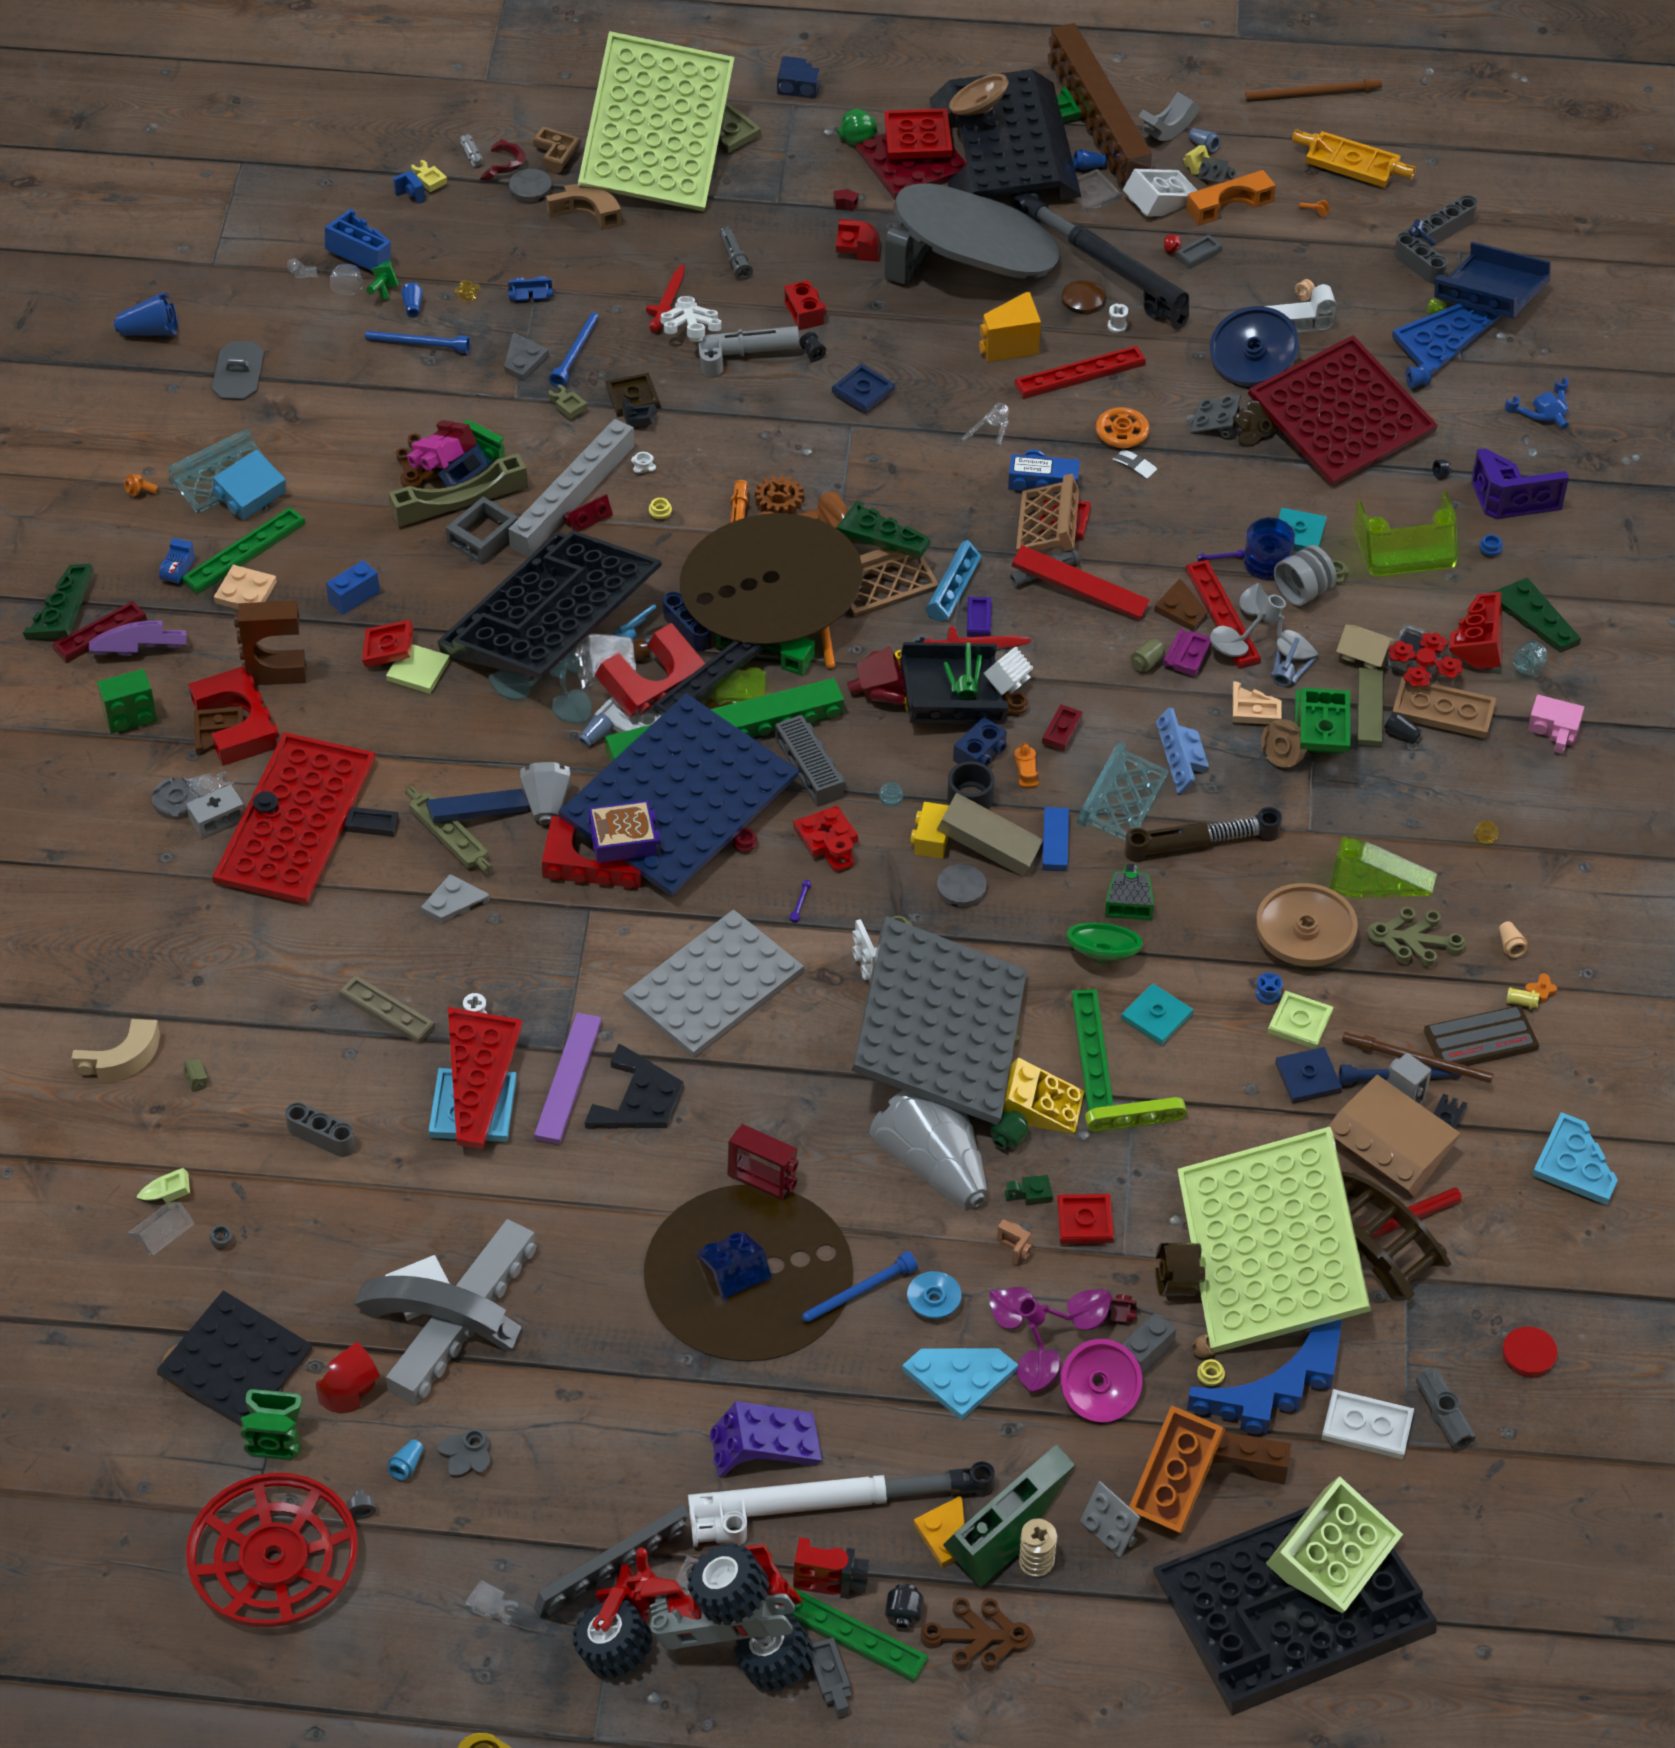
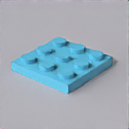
(443, 1112)

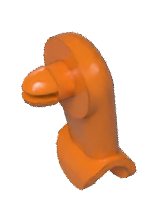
(1026, 763)

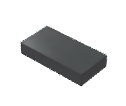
(1198, 251)

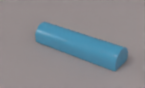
(953, 582)

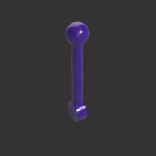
(1239, 554)
(794, 916)

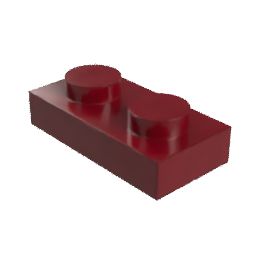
(1062, 727)

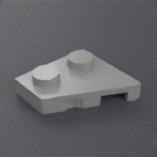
(452, 899)

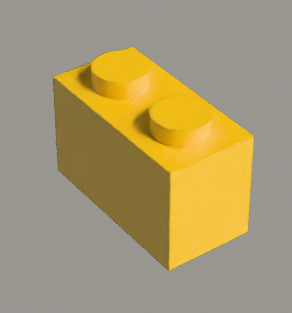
(926, 838)

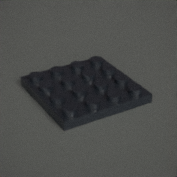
(231, 1353)

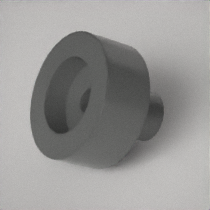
(361, 1505)

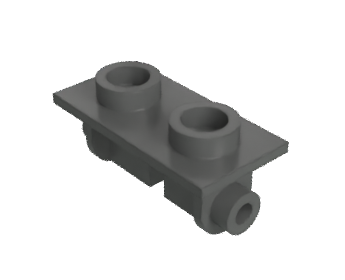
(1216, 170)

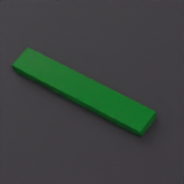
(243, 550)
(1091, 1048)
(859, 1637)

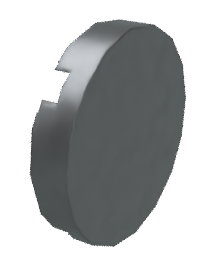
(530, 185)
(171, 798)
(961, 885)

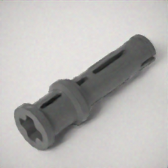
(737, 259)
(1071, 556)

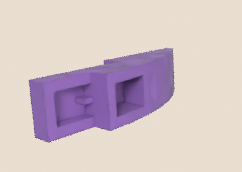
(126, 638)

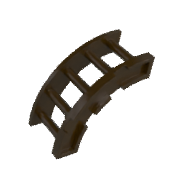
(1395, 1282)

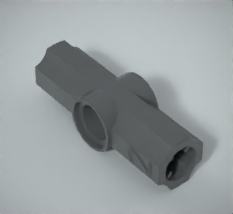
(1452, 1420)

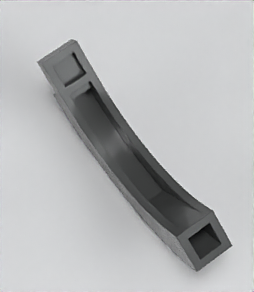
(438, 1299)

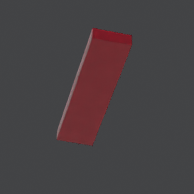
(78, 642)

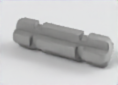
(471, 150)

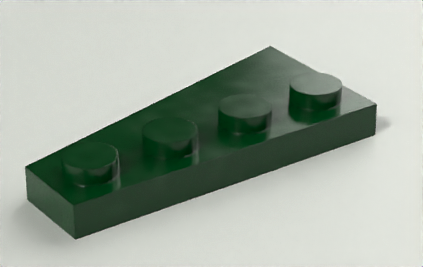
(876, 530)
(62, 606)
(1537, 613)

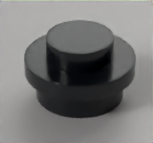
(265, 802)

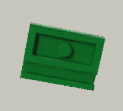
(489, 441)

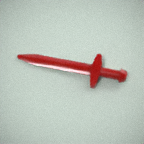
(664, 306)
(1001, 641)

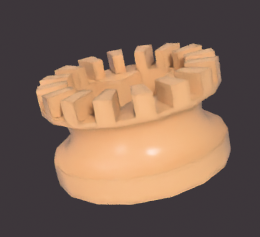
(1304, 289)

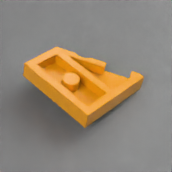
(938, 1526)

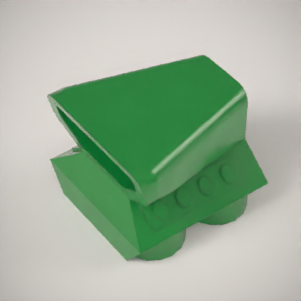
(271, 1425)

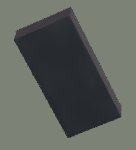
(371, 821)

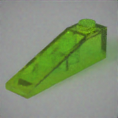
(1372, 870)

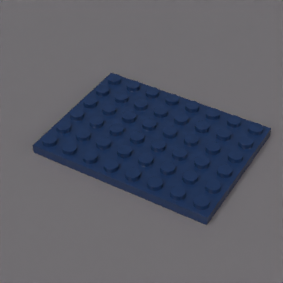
(697, 778)

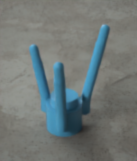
(628, 629)

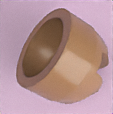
(1202, 1347)

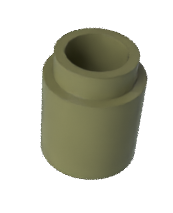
(1147, 655)

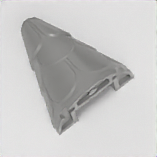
(935, 1145)

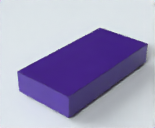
(978, 616)

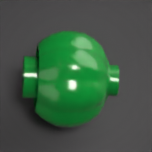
(856, 127)

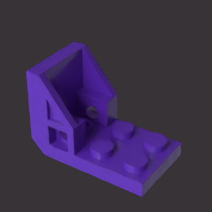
(1517, 494)

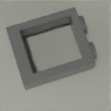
(469, 544)

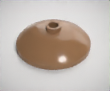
(979, 95)

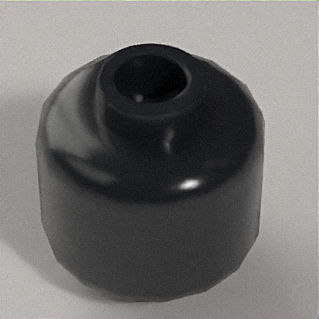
(904, 1606)

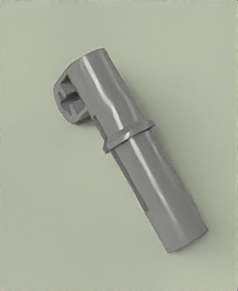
(742, 343)

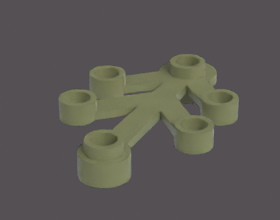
(1414, 938)

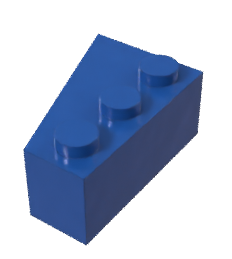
(356, 241)

